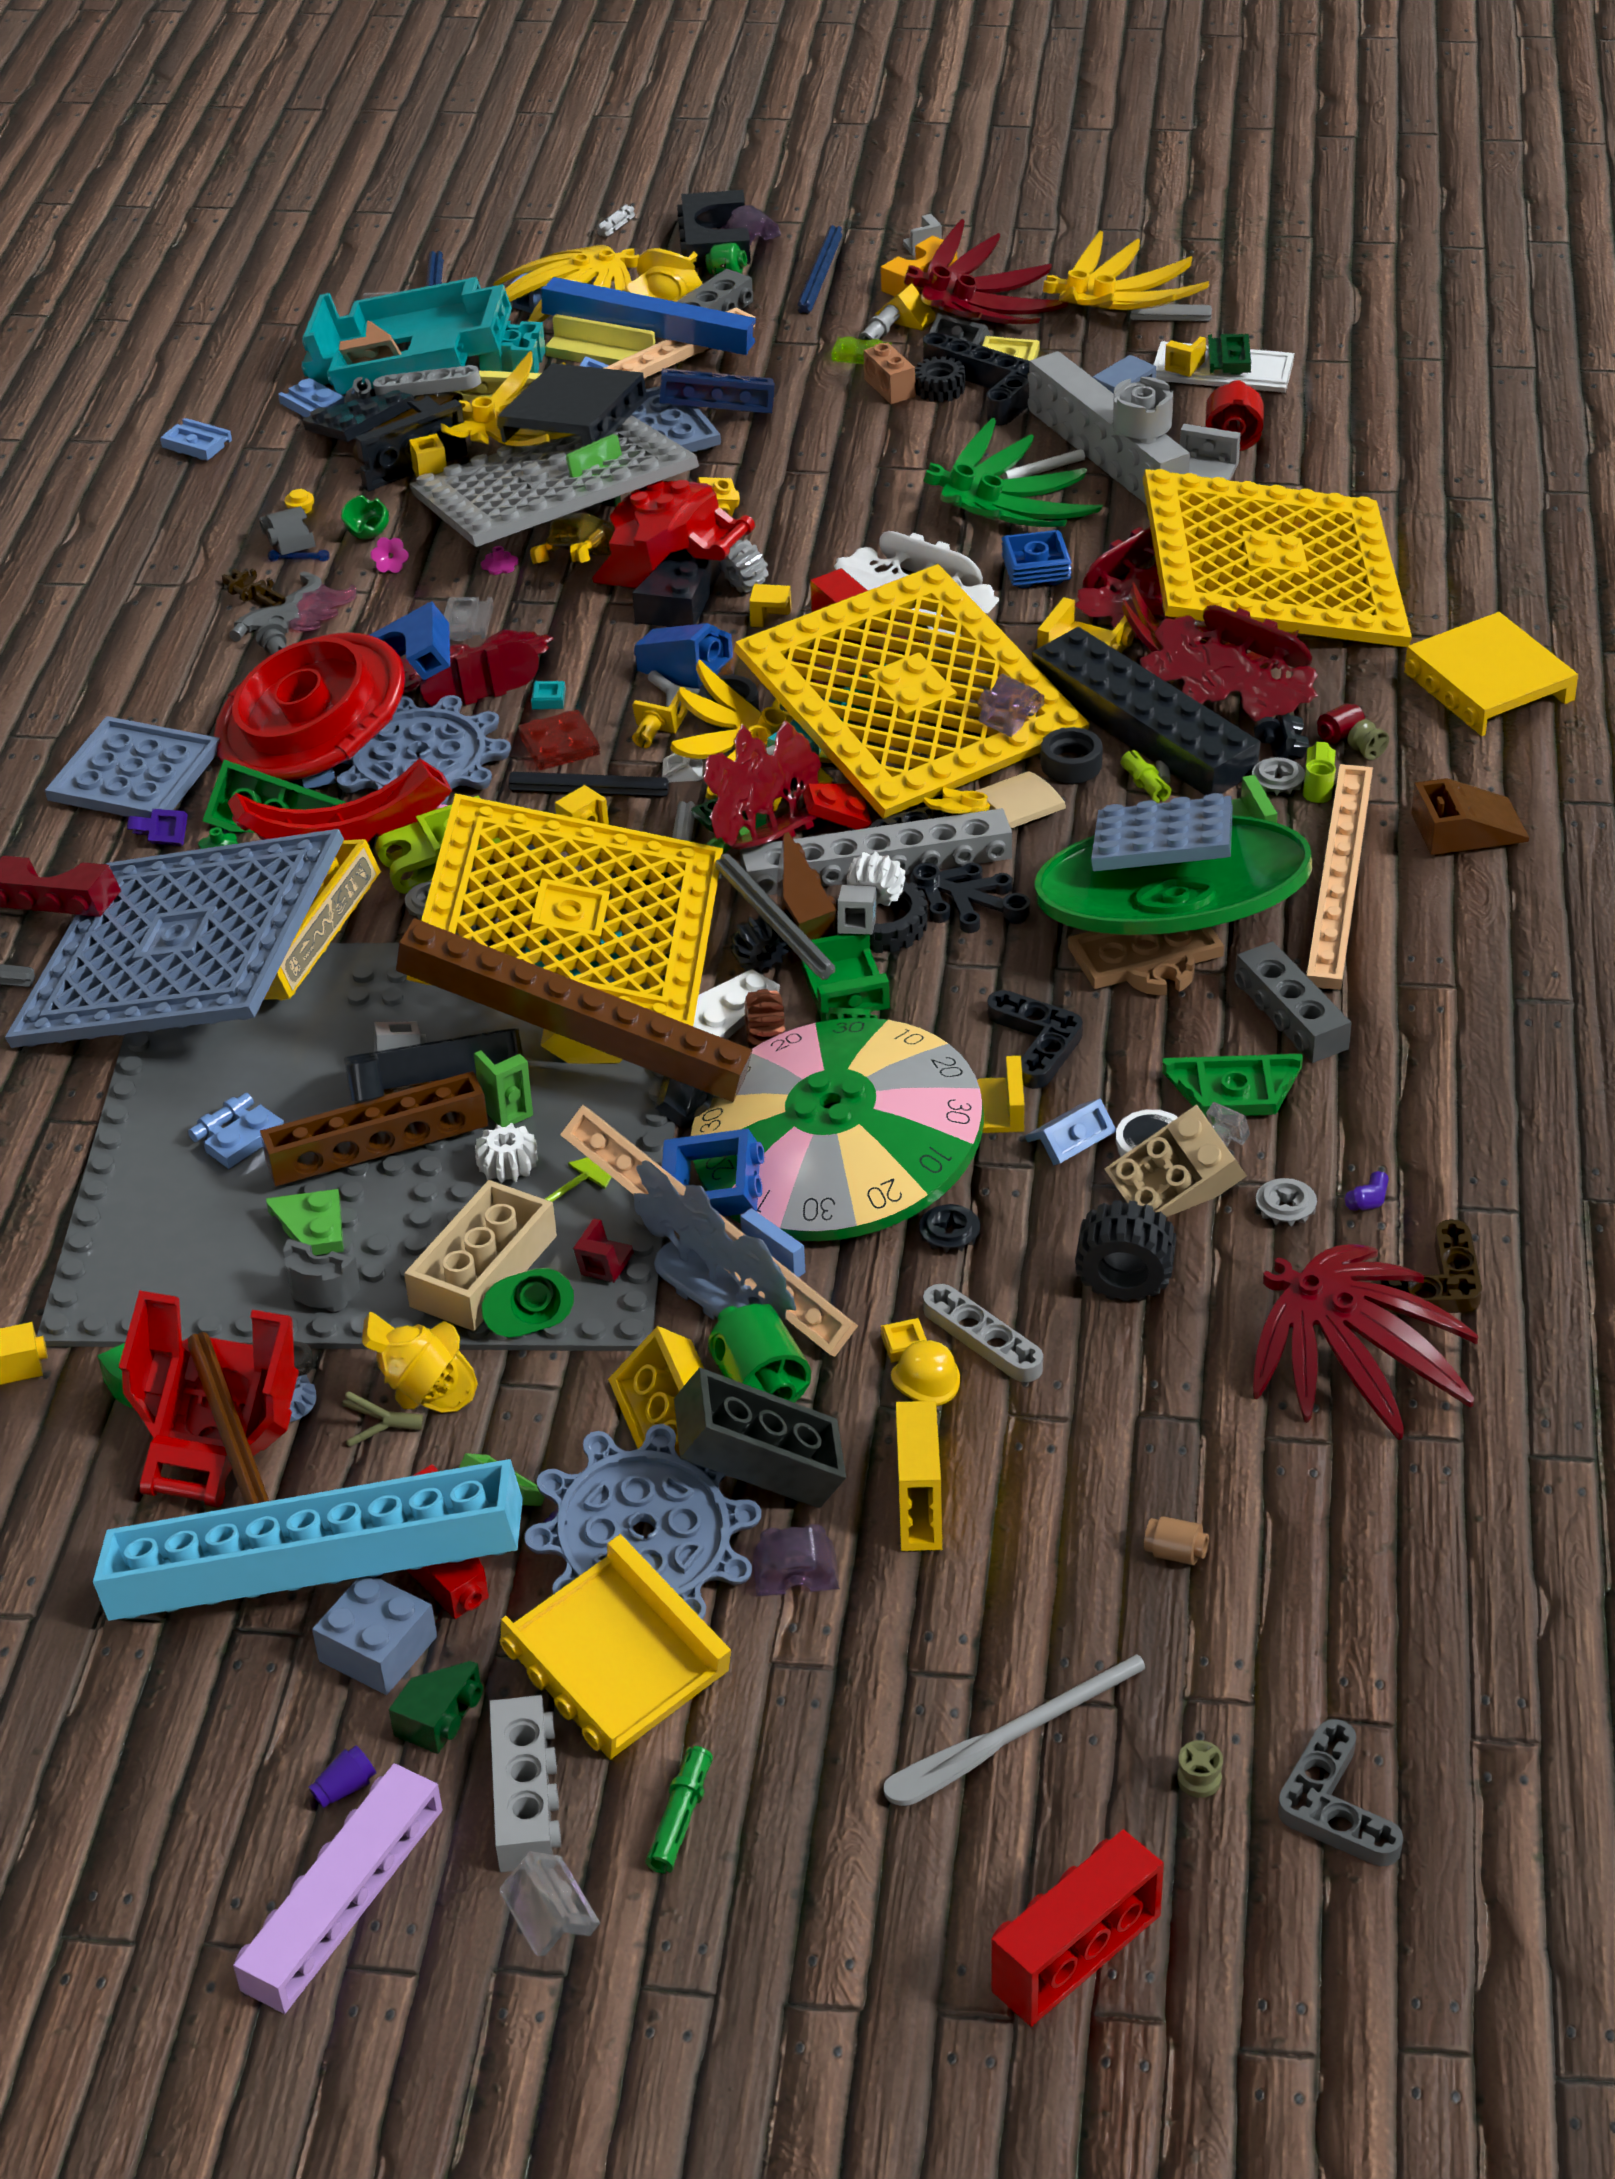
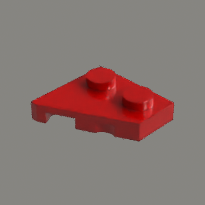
(838, 804)

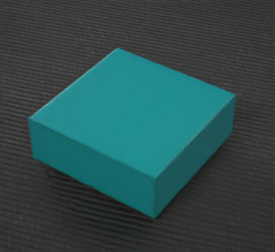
(548, 695)

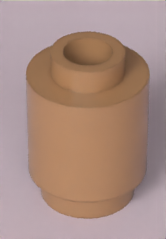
(1176, 1540)

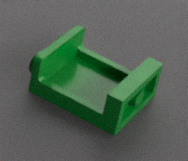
(855, 978)

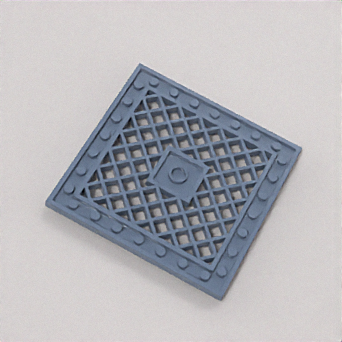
(180, 943)

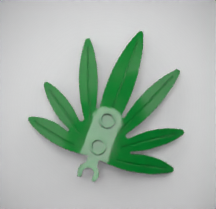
(995, 498)

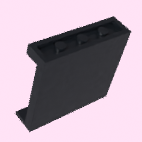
(575, 402)

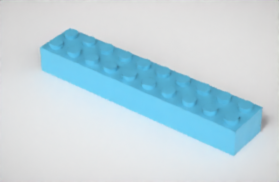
(309, 1540)

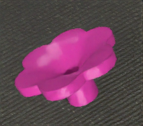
(384, 549)
(499, 561)

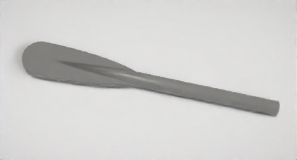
(948, 1765)

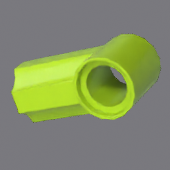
(1319, 773)

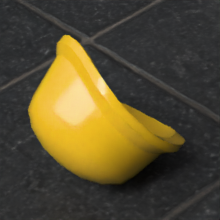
(927, 1373)

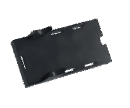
(388, 451)

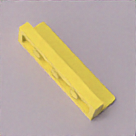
(594, 339)

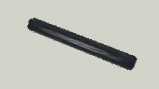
(599, 783)

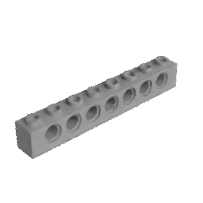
(938, 841)

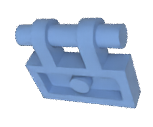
(239, 1138)

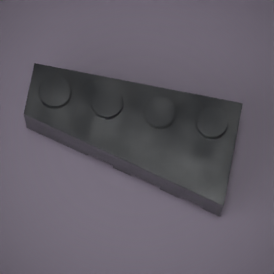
(675, 590)

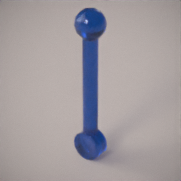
(322, 555)

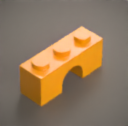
(895, 271)

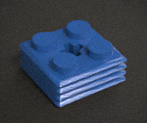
(1036, 558)

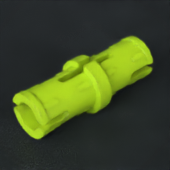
(1145, 776)

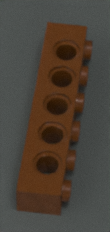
(374, 1128)

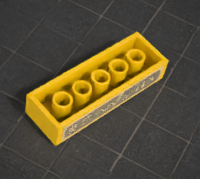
(337, 898)

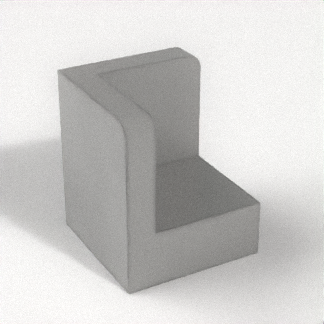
(929, 227)

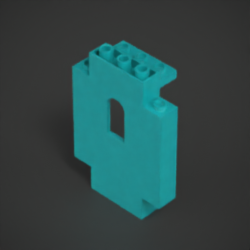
(440, 321)

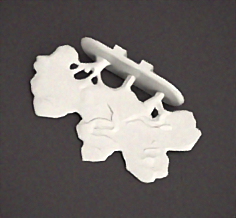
(915, 555)

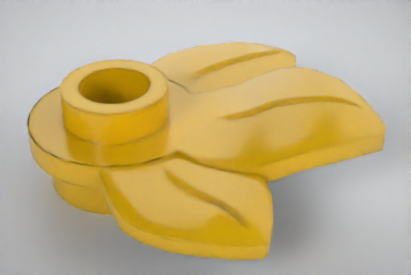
(959, 802)

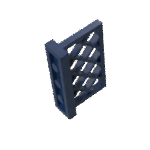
(717, 390)

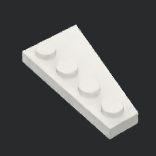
(722, 1007)

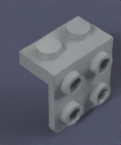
(1211, 451)

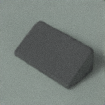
(960, 329)

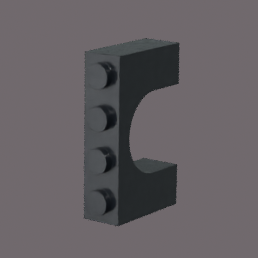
(703, 213)

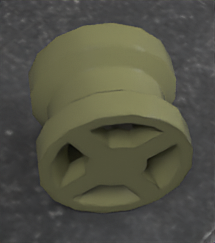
(1368, 739)
(1202, 1758)

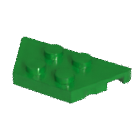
(1240, 1083)

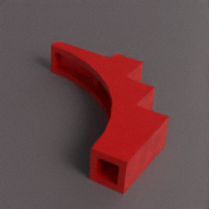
(384, 810)

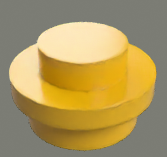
(300, 498)

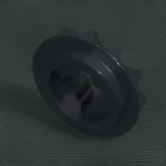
(936, 1221)

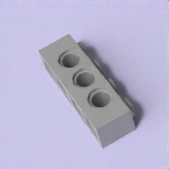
(522, 1779)

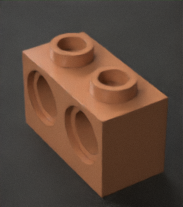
(889, 373)

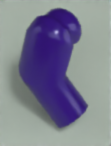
(1368, 1196)

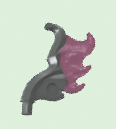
(300, 609)

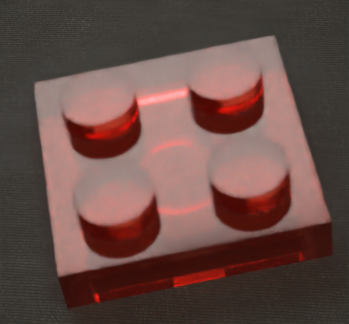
(559, 739)

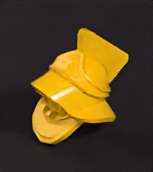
(665, 275)
(418, 1361)

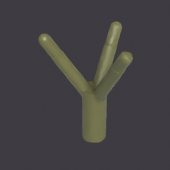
(389, 1418)

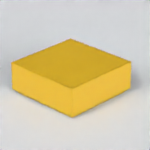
(900, 1335)

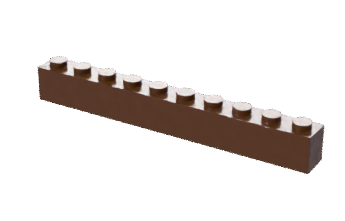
(573, 1010)

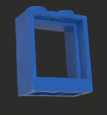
(730, 1201)

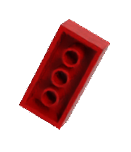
(1076, 1926)

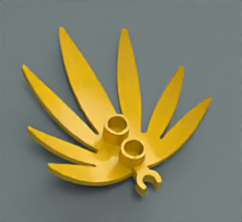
(573, 265)
(1103, 291)
(481, 416)
(729, 713)

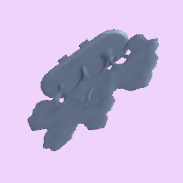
(704, 1250)

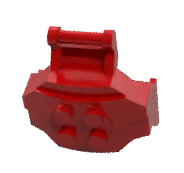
(665, 520)
(172, 1402)

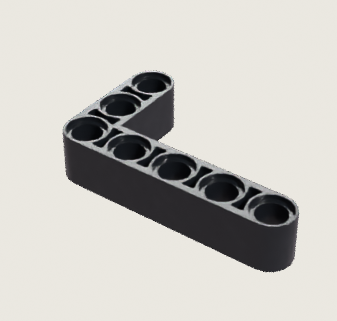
(986, 367)
(425, 1062)

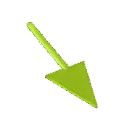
(588, 1170)

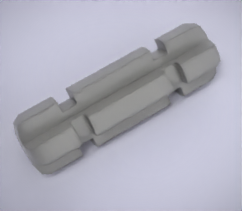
(616, 221)

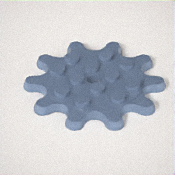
(443, 735)
(651, 1487)

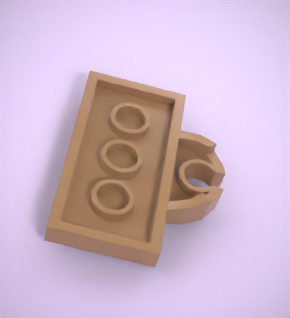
(1144, 959)

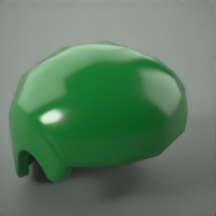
(364, 517)

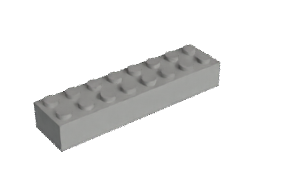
(1083, 415)

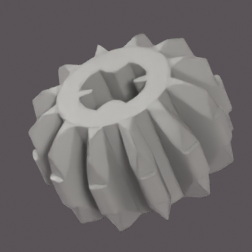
(744, 566)

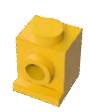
(584, 805)

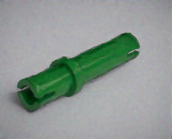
(685, 1792)

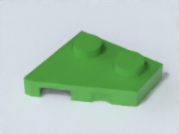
(311, 1219)

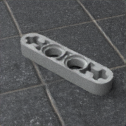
(429, 381)
(978, 1335)

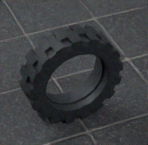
(905, 930)

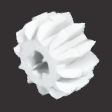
(878, 872)
(506, 1153)

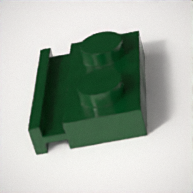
(1229, 353)

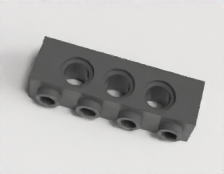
(722, 292)
(1292, 1002)

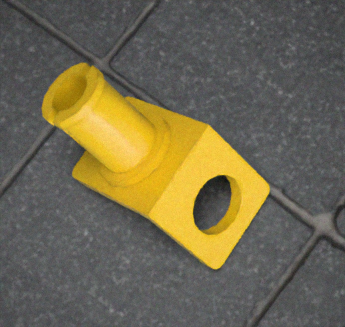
(655, 718)

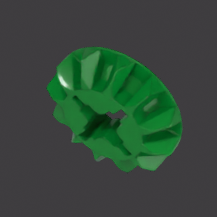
(841, 1013)

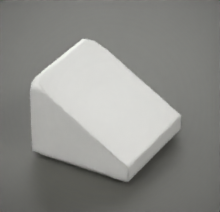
(682, 769)

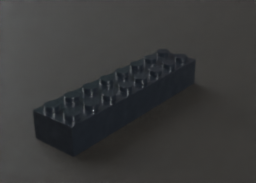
(1148, 712)

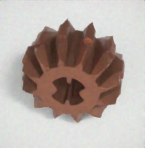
(763, 1016)

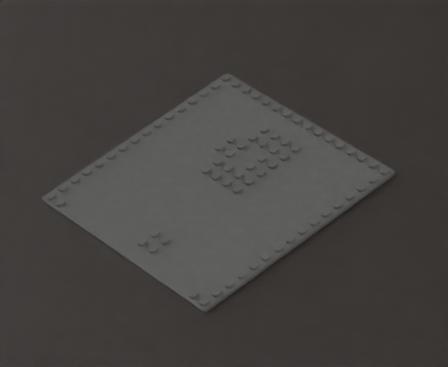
(185, 1226)

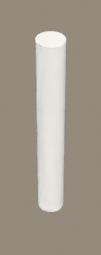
(1045, 465)

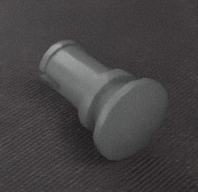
(359, 390)
(271, 637)

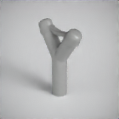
(667, 686)

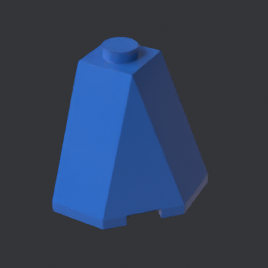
(677, 651)

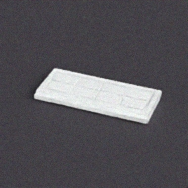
(1268, 371)

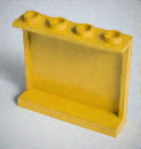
(1488, 670)
(616, 1649)

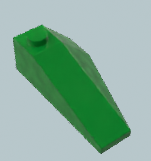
(261, 789)

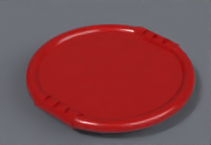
(311, 705)

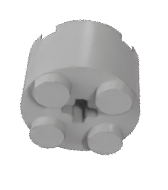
(1142, 409)

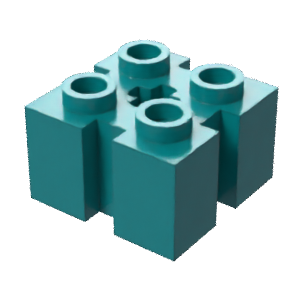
(515, 345)

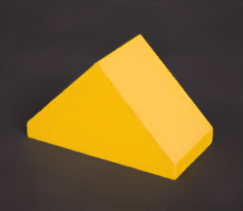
(911, 309)

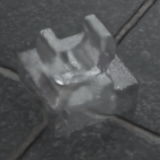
(1228, 1124)

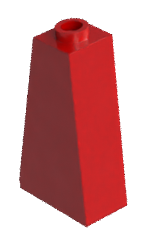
(454, 1585)

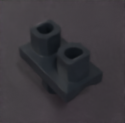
(1283, 735)

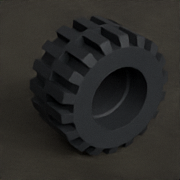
(1125, 1251)

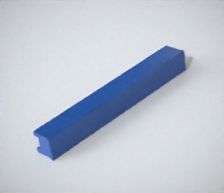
(664, 317)

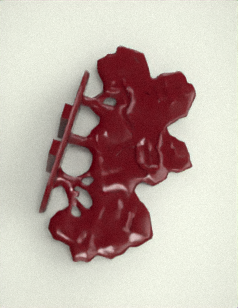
(1099, 600)
(497, 666)
(1217, 669)
(754, 784)

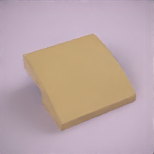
(1023, 798)

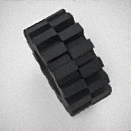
(939, 379)

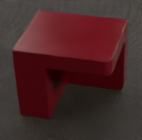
(599, 1256)

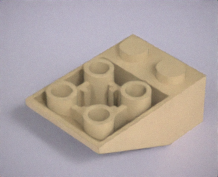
(1177, 1166)

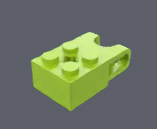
(419, 849)

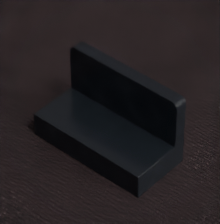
(681, 1102)

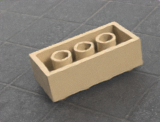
(486, 1241)

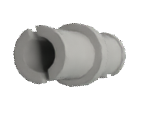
(880, 324)

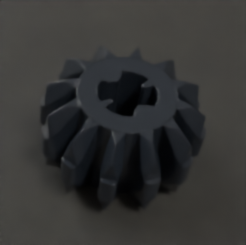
(757, 945)

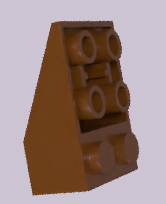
(1463, 817)
(802, 894)

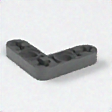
(1322, 1806)

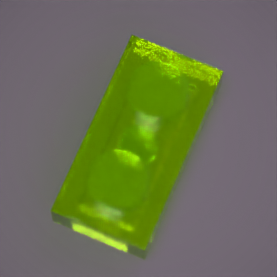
(852, 350)

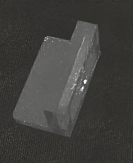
(547, 1901)

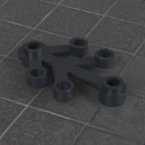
(932, 880)

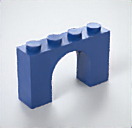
(422, 638)

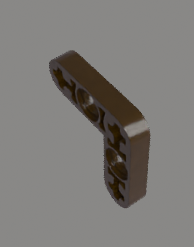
(1450, 1280)

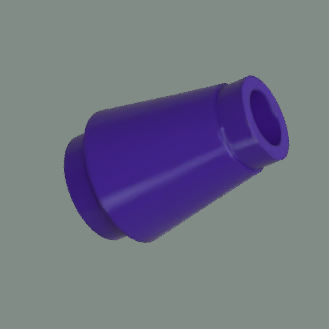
(342, 1777)

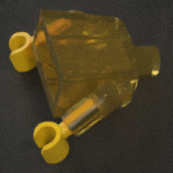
(580, 534)

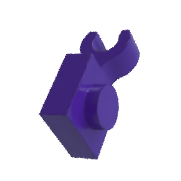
(163, 827)

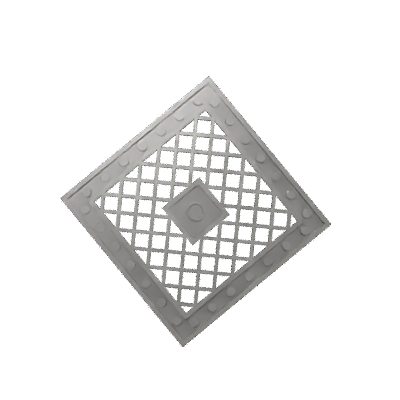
(533, 483)

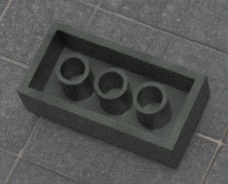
(759, 1438)

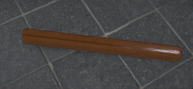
(227, 1419)

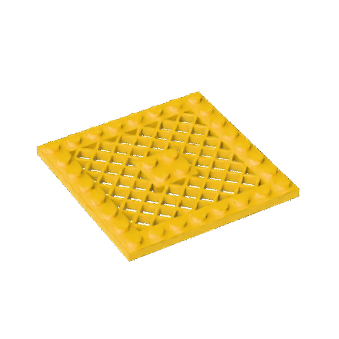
(1266, 556)
(907, 688)
(573, 910)

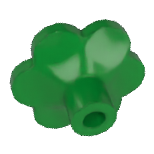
(217, 838)

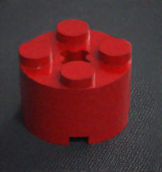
(1236, 409)

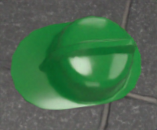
(527, 1302)

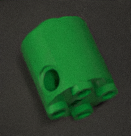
(759, 1351)

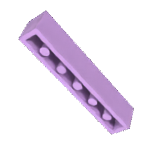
(337, 1888)

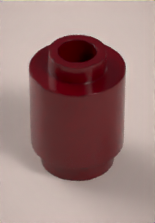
(1336, 724)

